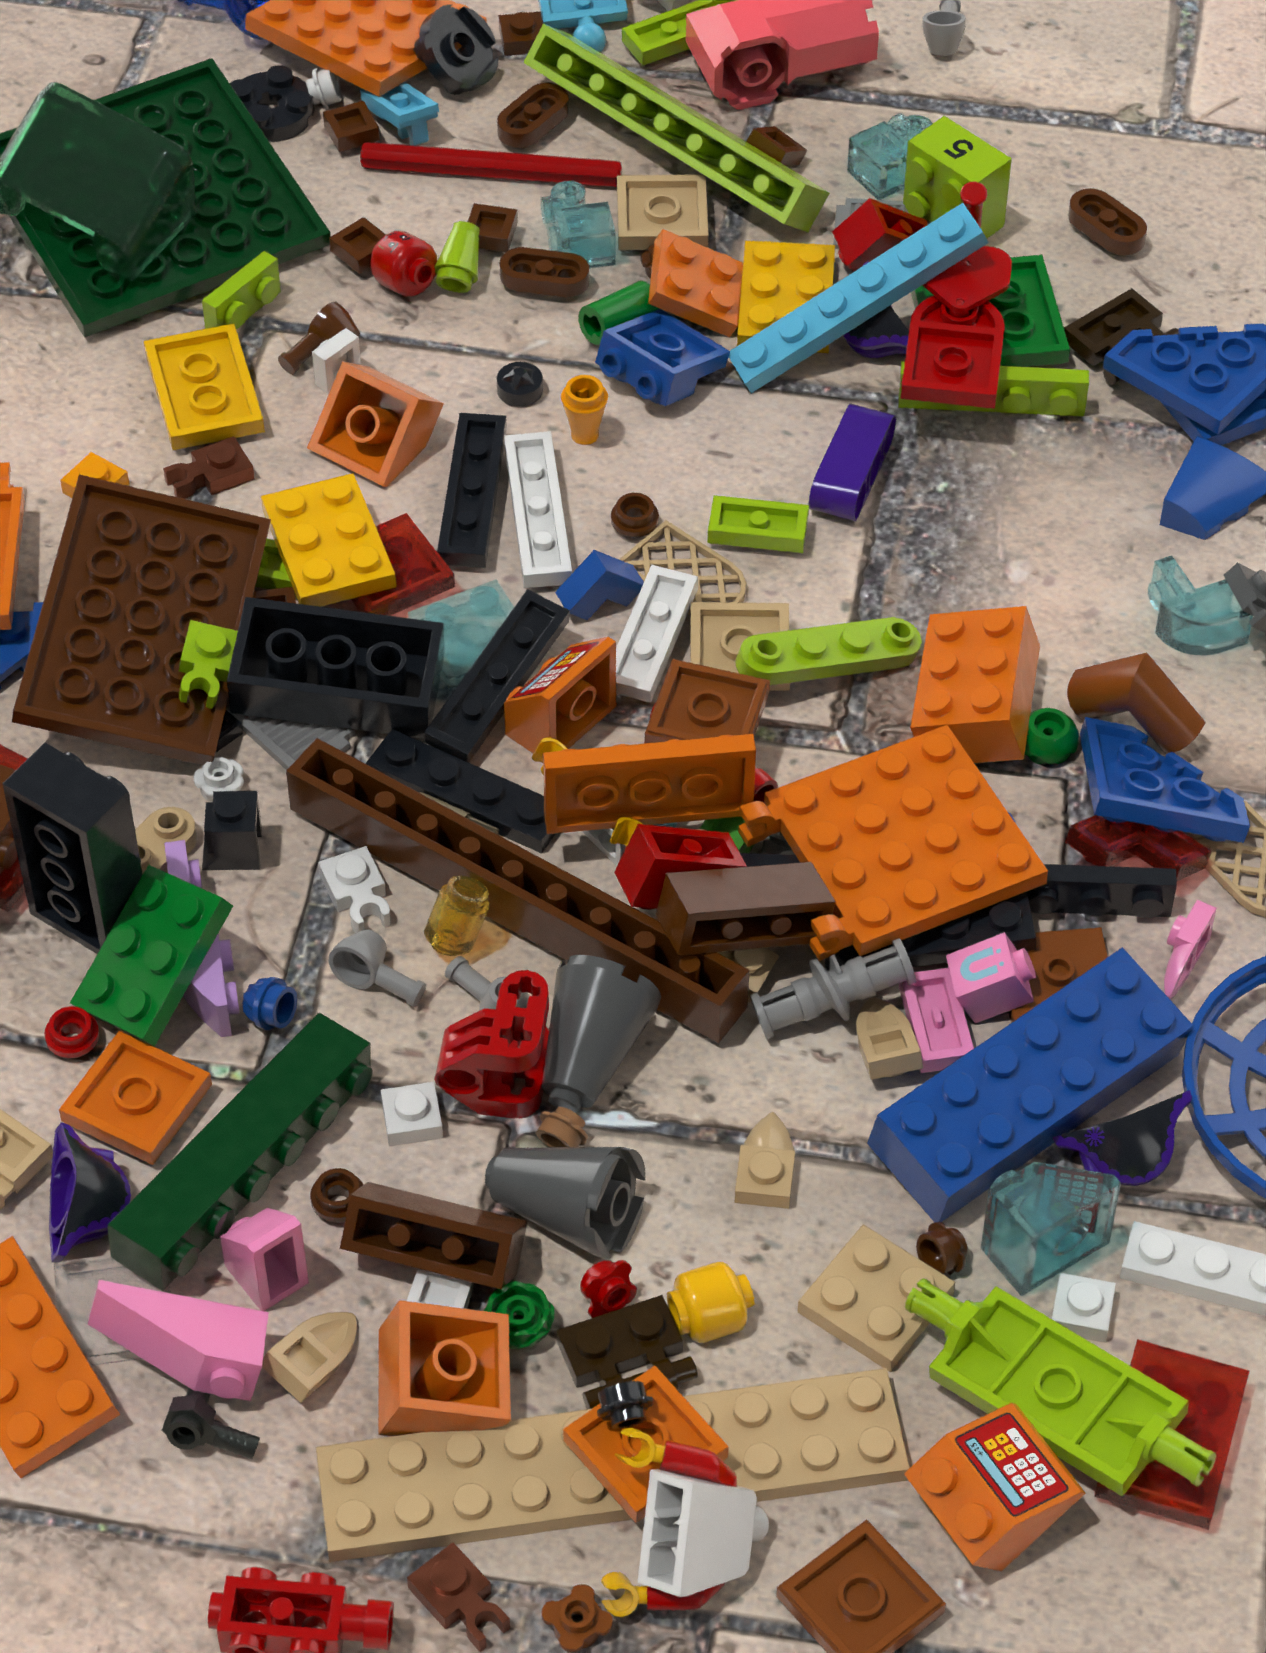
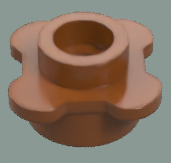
(577, 1635)

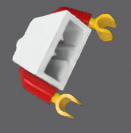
(693, 1531)

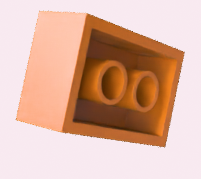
(979, 680)

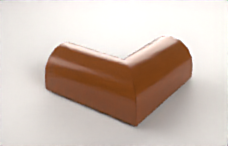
(1143, 690)

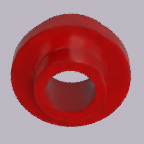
(70, 1021)

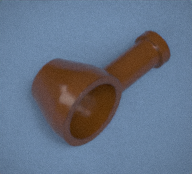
(324, 326)

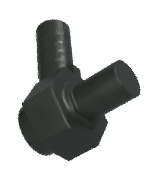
(192, 1424)

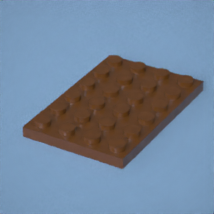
(120, 612)

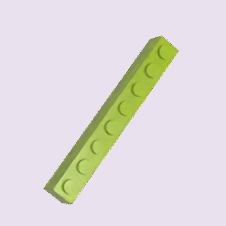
(677, 128)

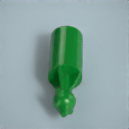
(614, 310)

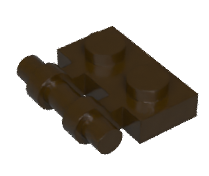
(1108, 324)
(621, 1342)

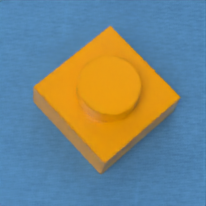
(94, 467)

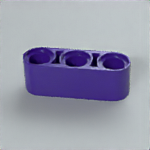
(852, 462)

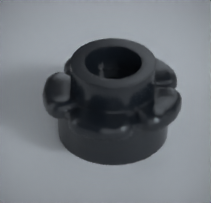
(624, 1404)

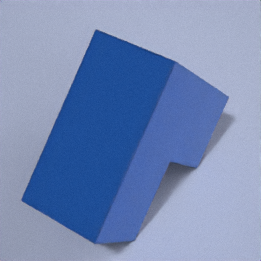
(599, 580)

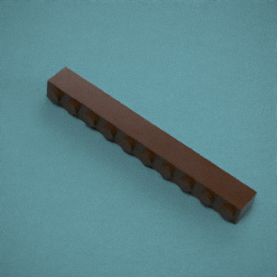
(523, 889)

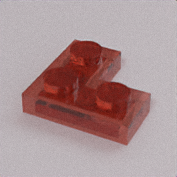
(1112, 842)

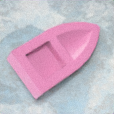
(1188, 940)

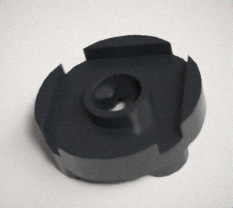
(438, 52)
(280, 89)

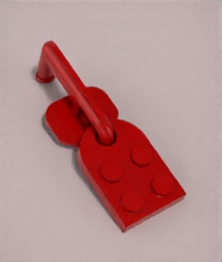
(958, 332)

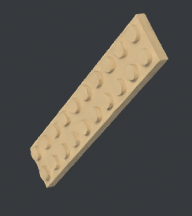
(527, 1480)

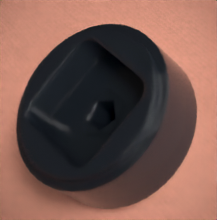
(519, 384)

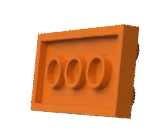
(648, 782)
(45, 1379)

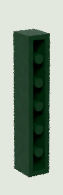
(240, 1152)

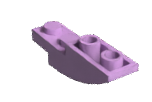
(207, 992)

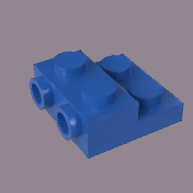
(659, 356)

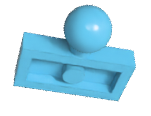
(585, 15)

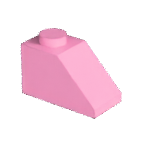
(266, 1256)

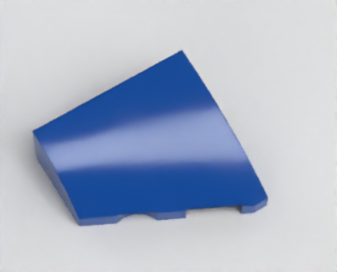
(1211, 489)

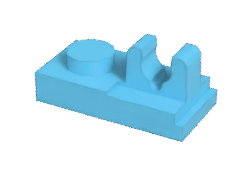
(405, 109)

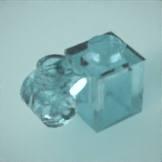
(880, 154)
(579, 226)

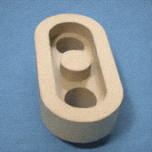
(153, 834)

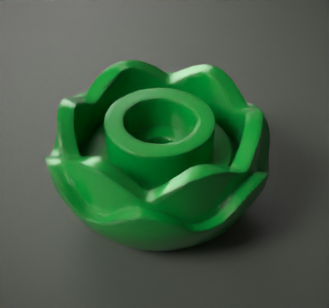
(1051, 736)
(528, 1302)

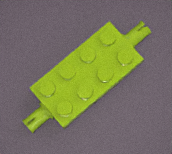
(1073, 1392)

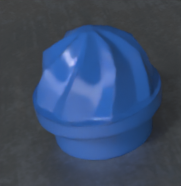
(270, 1003)

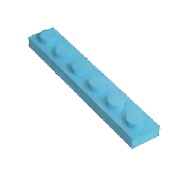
(857, 297)

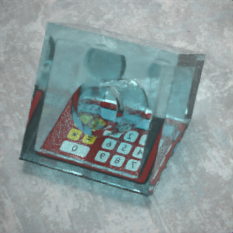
(1046, 1221)

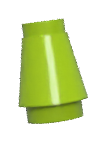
(458, 261)

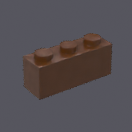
(742, 907)
(433, 1235)

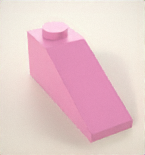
(191, 1339)

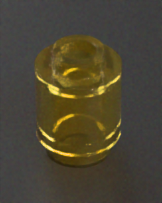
(457, 916)

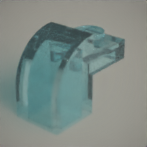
(1196, 619)

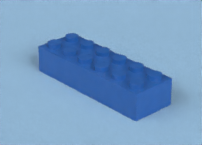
(1029, 1085)

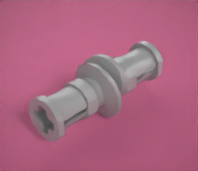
(833, 988)

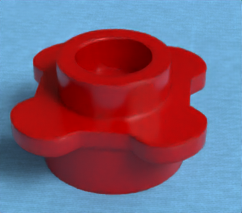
(607, 1287)

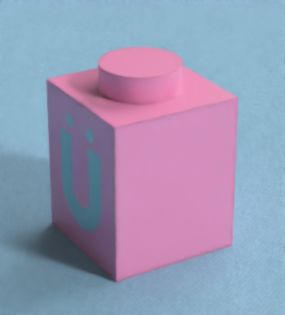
(991, 977)

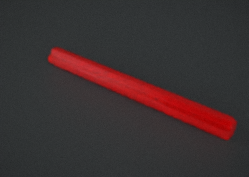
(489, 164)

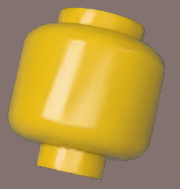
(710, 1302)

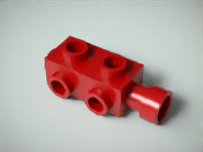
(291, 1611)

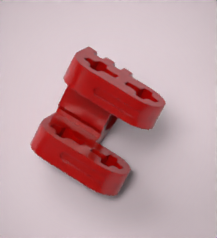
(495, 1047)

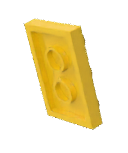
(779, 280)
(203, 386)
(328, 541)

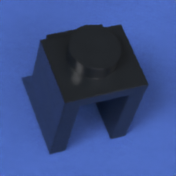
(232, 831)

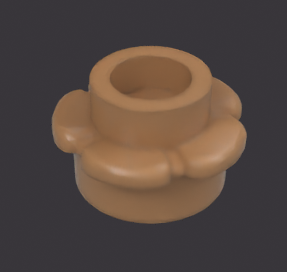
(561, 1128)

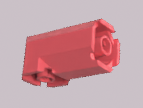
(760, 44)

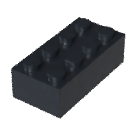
(336, 667)
(73, 844)

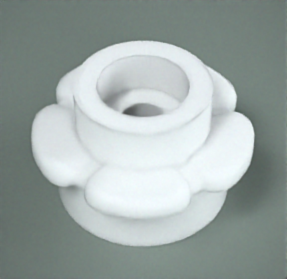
(323, 88)
(208, 780)

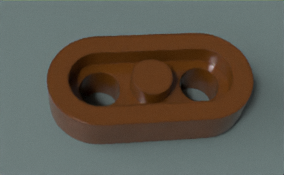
(532, 115)
(1107, 221)
(544, 272)

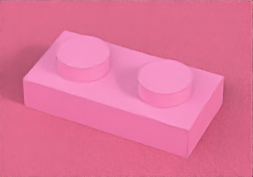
(936, 1019)

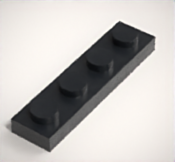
(472, 490)
(498, 670)
(484, 795)
(933, 945)

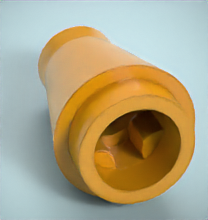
(584, 406)

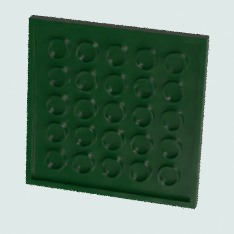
(242, 204)

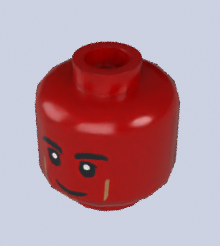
(401, 261)

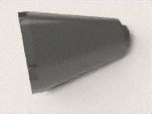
(592, 1027)
(572, 1192)

